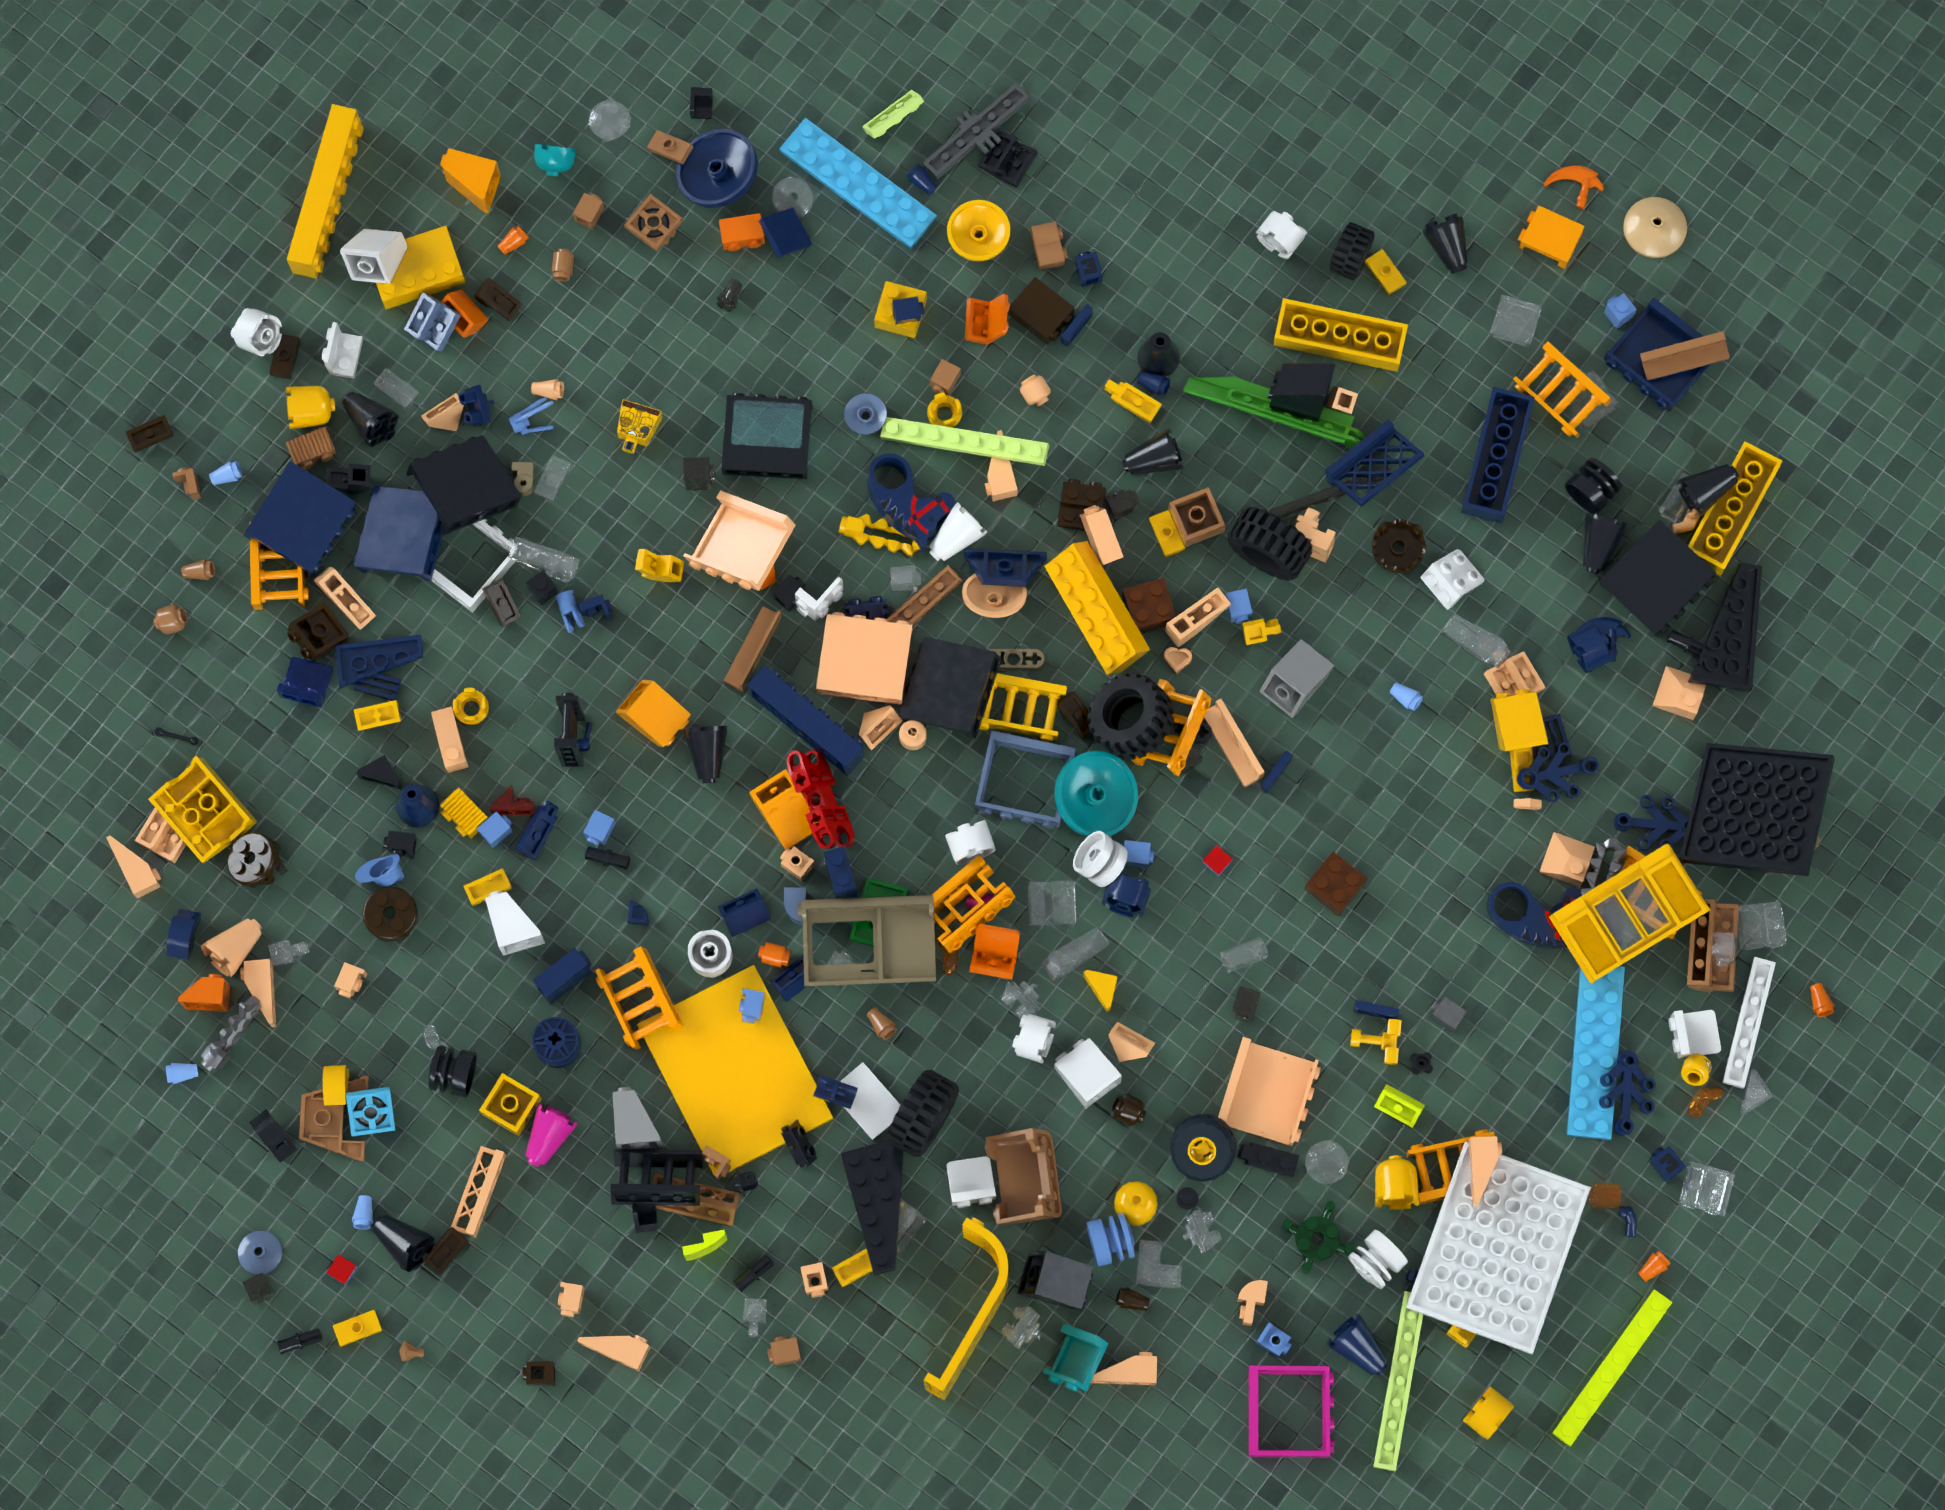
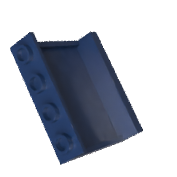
(1654, 330)
(301, 518)
(399, 534)

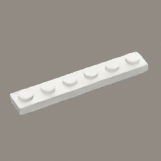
(1748, 1022)

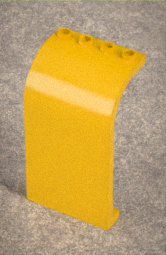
(976, 1233)

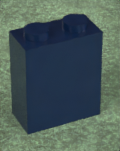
(840, 873)
(563, 975)

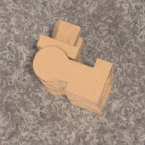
(1321, 542)

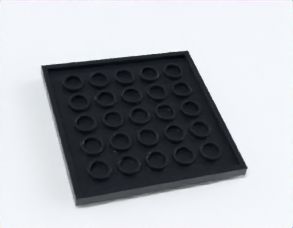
(1757, 809)

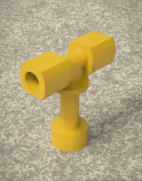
(1387, 1041)

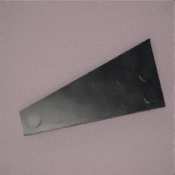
(1731, 643)

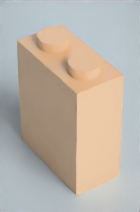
(1101, 534)

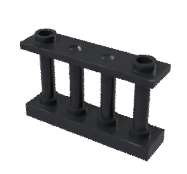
(567, 745)
(656, 1193)

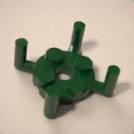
(1326, 1229)

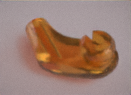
(950, 960)
(1701, 1100)

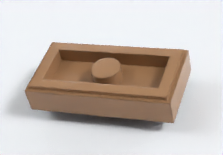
(670, 147)

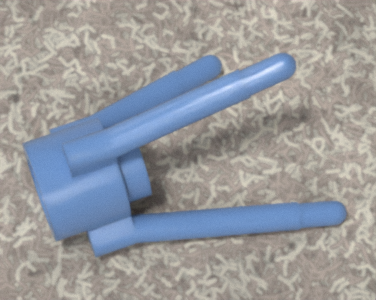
(520, 420)

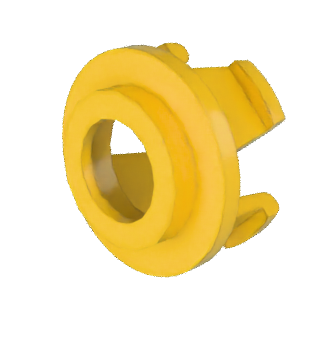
(942, 400)
(468, 695)

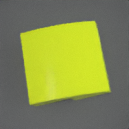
(711, 1242)

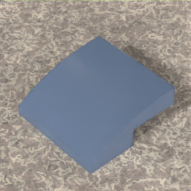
(432, 321)

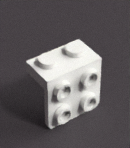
(1452, 578)
(814, 609)
(1694, 1033)
(971, 1181)

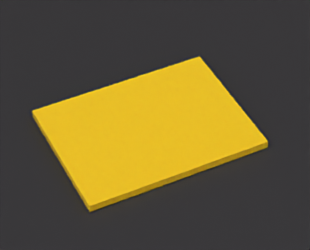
(735, 1076)

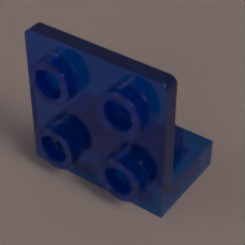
(306, 682)

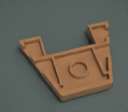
(325, 1124)

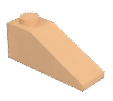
(1000, 479)
(344, 597)
(1196, 617)
(449, 740)
(137, 872)
(260, 982)
(1483, 1158)
(622, 1349)
(1132, 1371)

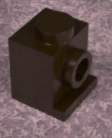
(531, 1368)

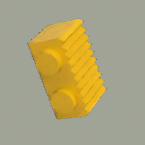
(463, 812)

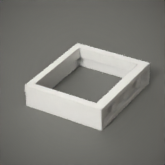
(472, 603)

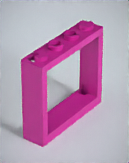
(1327, 1403)

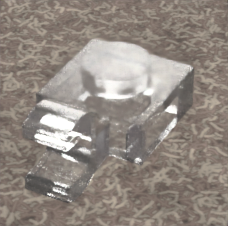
(283, 952)
(754, 1314)

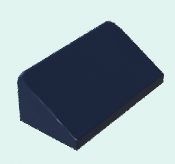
(790, 980)

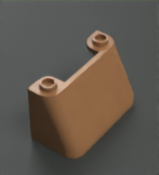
(1025, 1176)

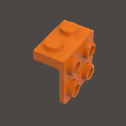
(986, 319)
(995, 951)

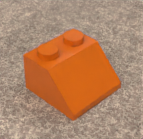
(207, 994)

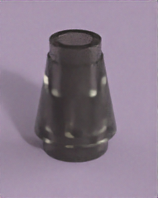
(729, 296)

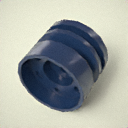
(563, 1052)

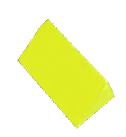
(1399, 1105)

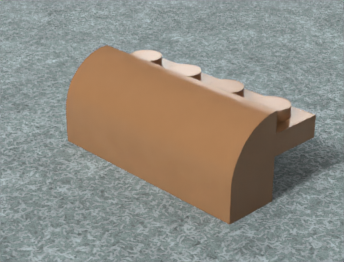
(1702, 967)

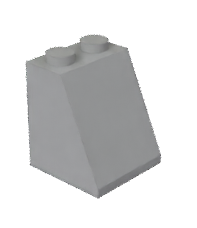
(1296, 678)
(632, 1122)

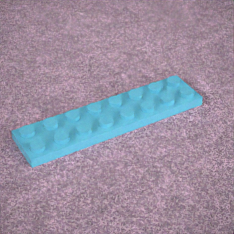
(858, 183)
(1595, 1054)

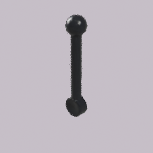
(159, 732)

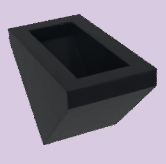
(380, 773)

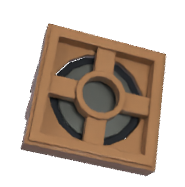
(653, 224)

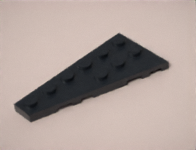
(876, 1186)

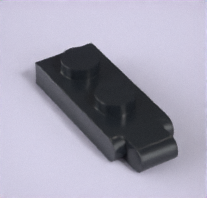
(1268, 1159)

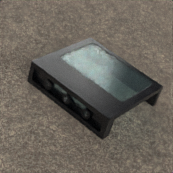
(766, 436)

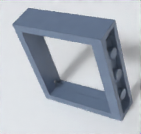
(1027, 745)

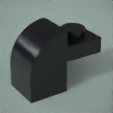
(351, 479)
(273, 1135)

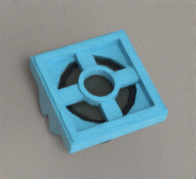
(370, 1110)

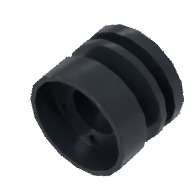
(1593, 486)
(451, 1070)

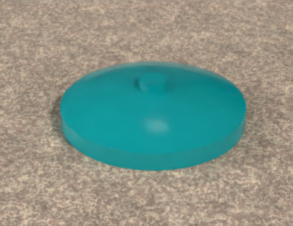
(1096, 793)

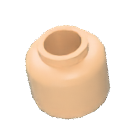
(1035, 390)
(909, 741)

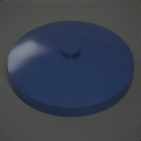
(717, 168)

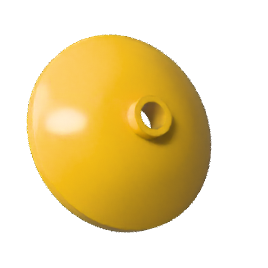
(975, 218)

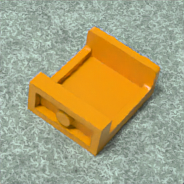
(1551, 235)

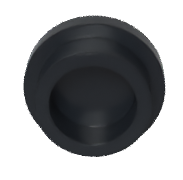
(1187, 1198)

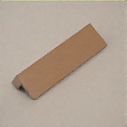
(1685, 356)
(753, 648)

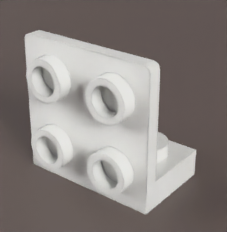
(341, 352)

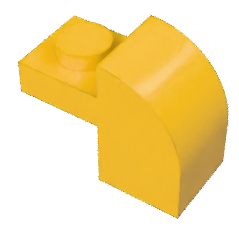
(659, 567)
(335, 1084)

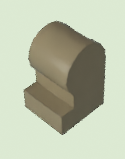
(525, 477)

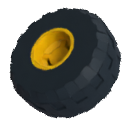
(1203, 1147)

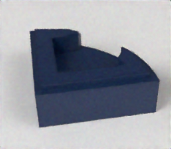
(637, 914)

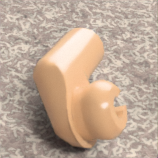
(1688, 524)

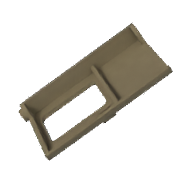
(900, 936)

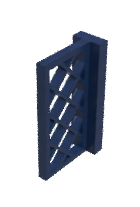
(1359, 455)

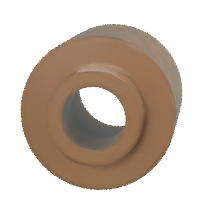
(562, 265)

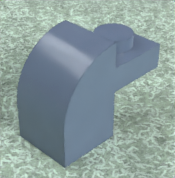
(793, 897)

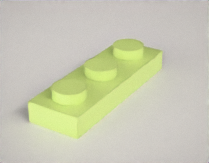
(893, 114)

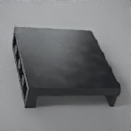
(465, 483)
(1658, 578)
(950, 686)

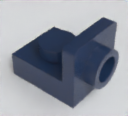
(592, 606)

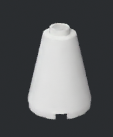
(956, 533)

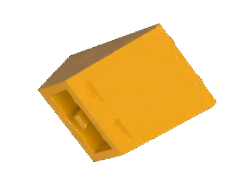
(783, 809)

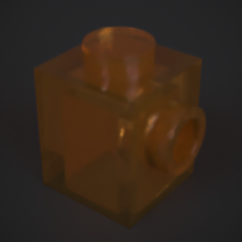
(1605, 1196)

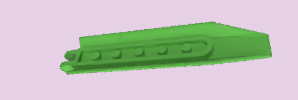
(1254, 400)

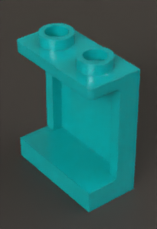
(1077, 1359)

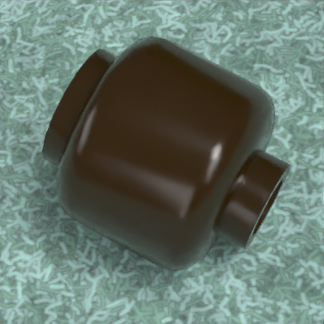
(1128, 1109)

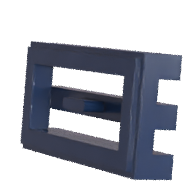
(1077, 325)
(357, 687)
(1557, 717)
(1275, 773)
(1375, 1010)

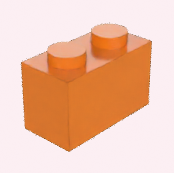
(741, 232)

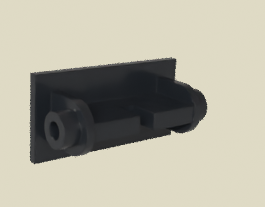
(804, 1153)
(745, 1181)

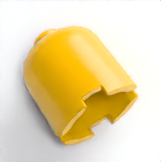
(309, 406)
(1396, 1184)

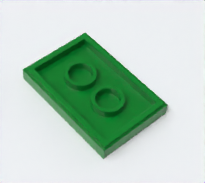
(863, 930)

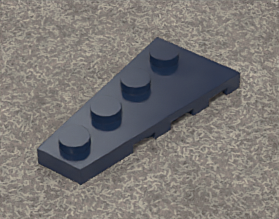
(375, 657)

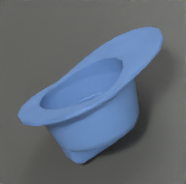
(381, 870)

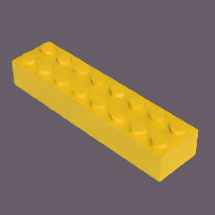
(325, 191)

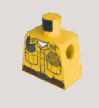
(637, 425)

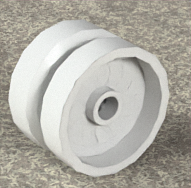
(1100, 859)

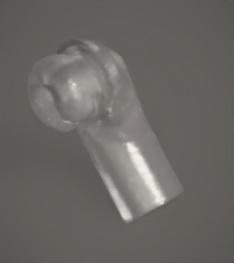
(431, 1038)

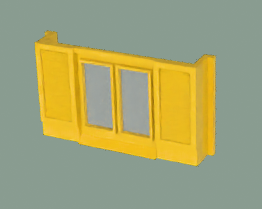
(1629, 913)

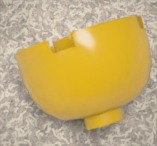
(1136, 1202)

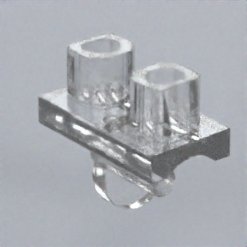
(1014, 992)
(1198, 1231)
(1025, 1328)

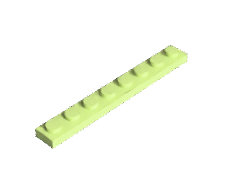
(965, 441)
(1398, 1387)

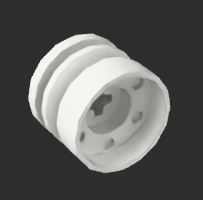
(1376, 1261)

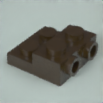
(1075, 499)
(317, 633)

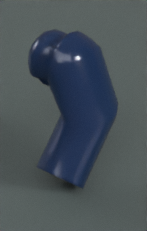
(1631, 1220)

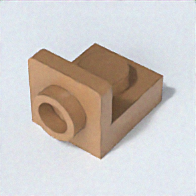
(191, 481)
(714, 1158)

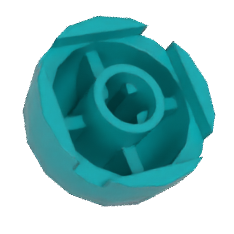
(554, 158)

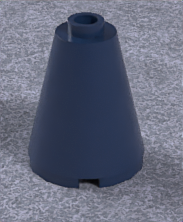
(417, 805)
(1359, 1346)

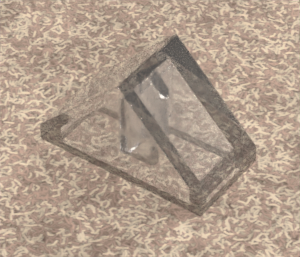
(1755, 1093)

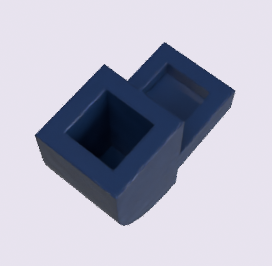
(181, 934)

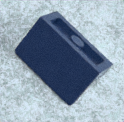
(744, 912)

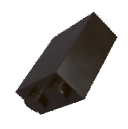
(1041, 311)

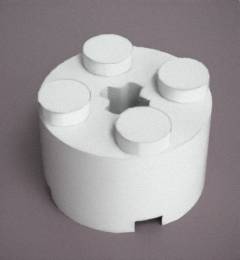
(1280, 234)
(257, 332)
(970, 842)
(712, 965)
(1034, 1038)

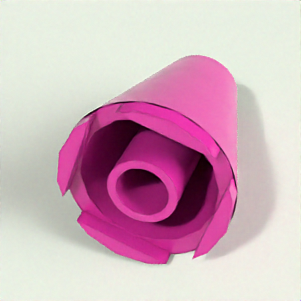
(547, 1134)

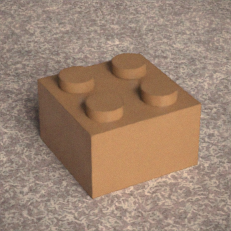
(1196, 517)

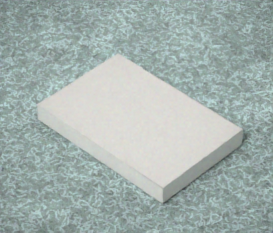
(873, 1103)

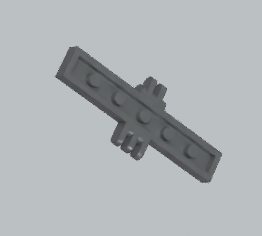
(976, 131)

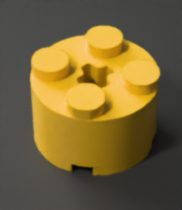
(1488, 1413)

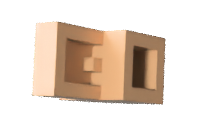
(1252, 1295)

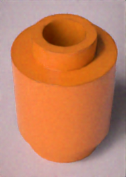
(774, 955)

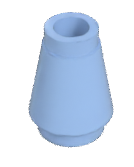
(227, 473)
(1406, 696)
(180, 1072)
(363, 1213)

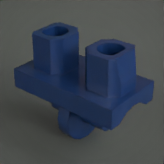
(477, 405)
(835, 1092)

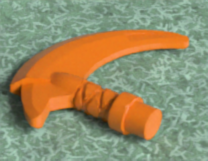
(1581, 174)

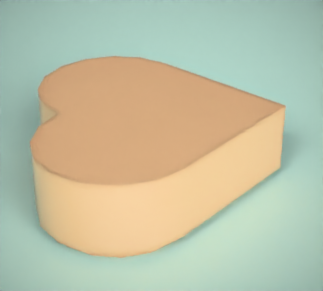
(1177, 658)
(1527, 803)

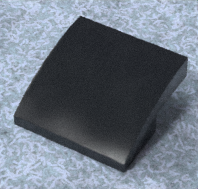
(1008, 159)

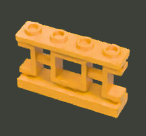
(956, 890)

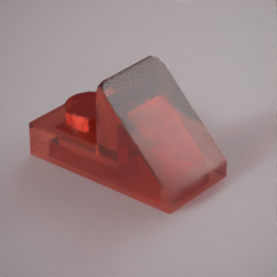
(506, 805)

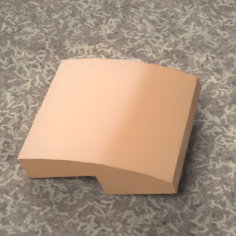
(1514, 675)
(160, 837)

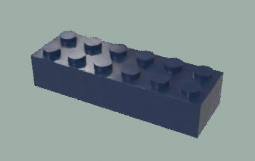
(1497, 454)
(806, 720)

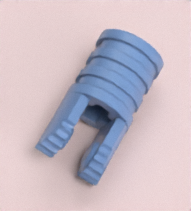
(568, 608)

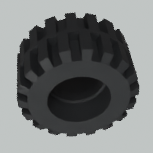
(1352, 251)

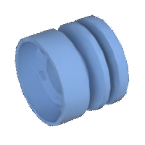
(1110, 1239)

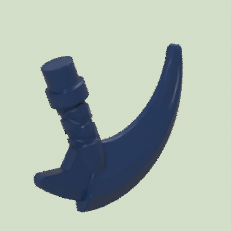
(1612, 628)

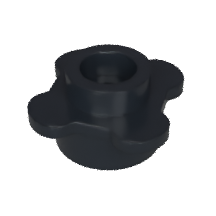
(1426, 1059)

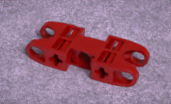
(814, 788)

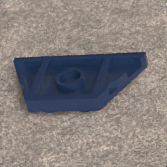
(1004, 566)

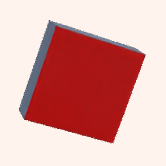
(1217, 860)
(341, 1269)

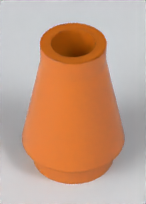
(515, 238)
(1821, 1001)
(1654, 1266)

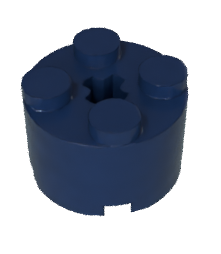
(1590, 647)
(1127, 895)

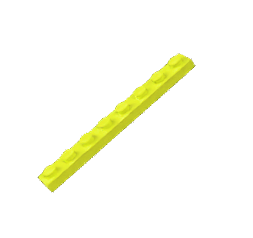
(1612, 1368)

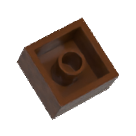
(1149, 605)
(1335, 883)

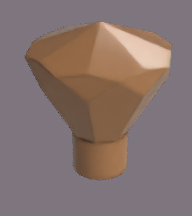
(409, 1351)

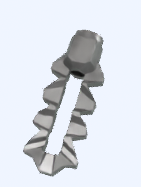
(1615, 868)
(217, 1053)

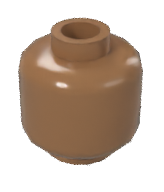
(170, 619)

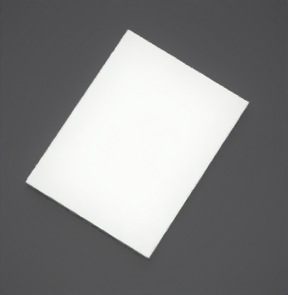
(1502, 1260)

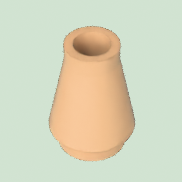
(550, 389)

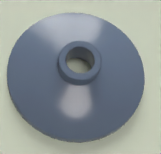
(861, 405)
(267, 1260)

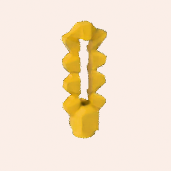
(854, 528)

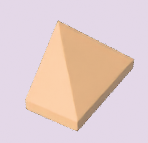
(445, 415)
(877, 725)
(1128, 1043)

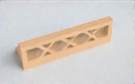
(1233, 744)
(485, 1191)

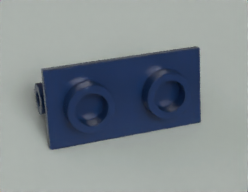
(874, 606)

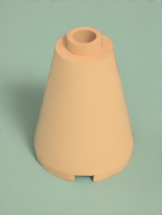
(232, 946)

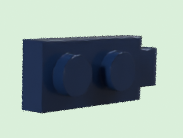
(538, 830)

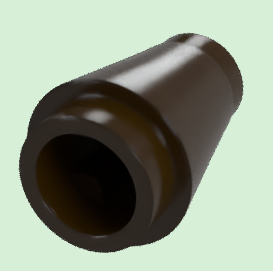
(1131, 1299)

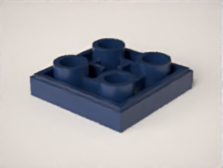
(785, 232)

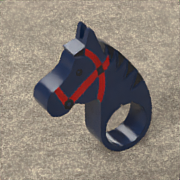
(901, 509)
(1535, 925)

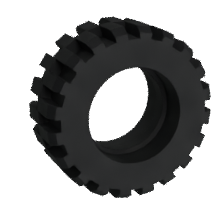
(1270, 543)
(1146, 732)
(923, 1113)

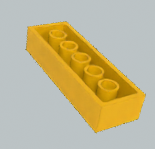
(1340, 335)
(1731, 514)
(1097, 608)

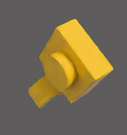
(1257, 630)

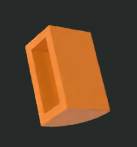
(471, 316)

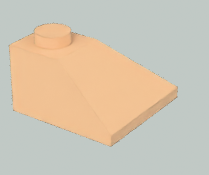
(1678, 694)
(1567, 859)

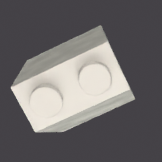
(374, 255)
(511, 925)
(1087, 1072)

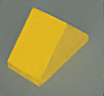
(1102, 986)

